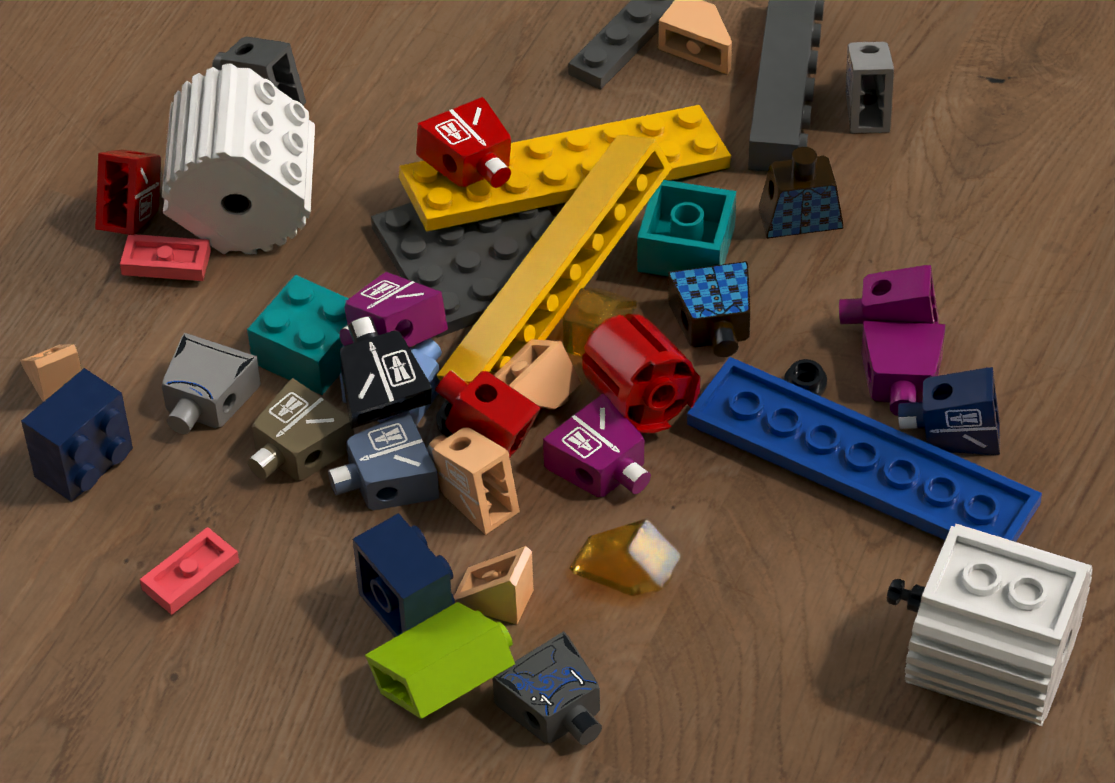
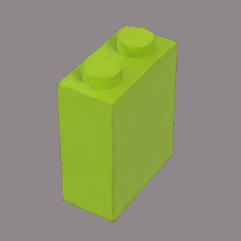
(441, 659)

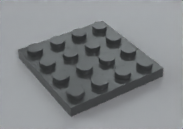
(461, 260)

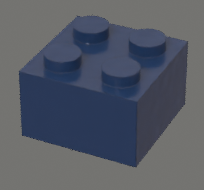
(77, 434)
(401, 575)

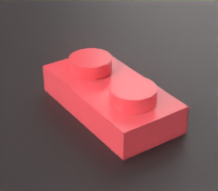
(165, 257)
(189, 570)

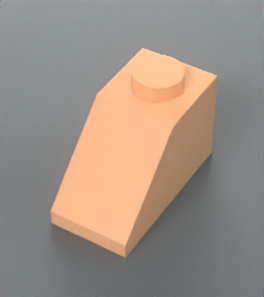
(697, 34)
(541, 373)

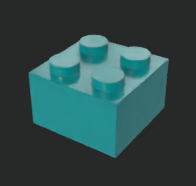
(685, 228)
(301, 334)

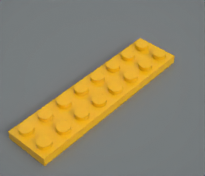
(554, 166)

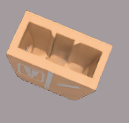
(475, 477)

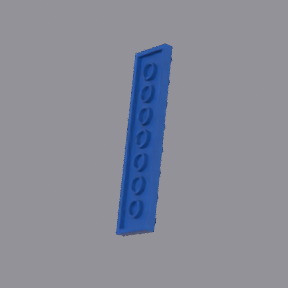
(859, 455)

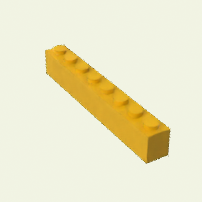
(563, 256)

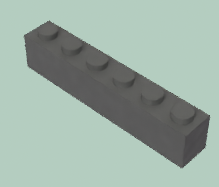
(784, 81)

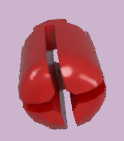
(640, 371)

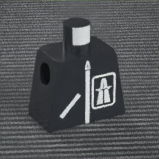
(380, 375)

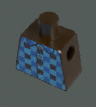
(800, 196)
(712, 305)

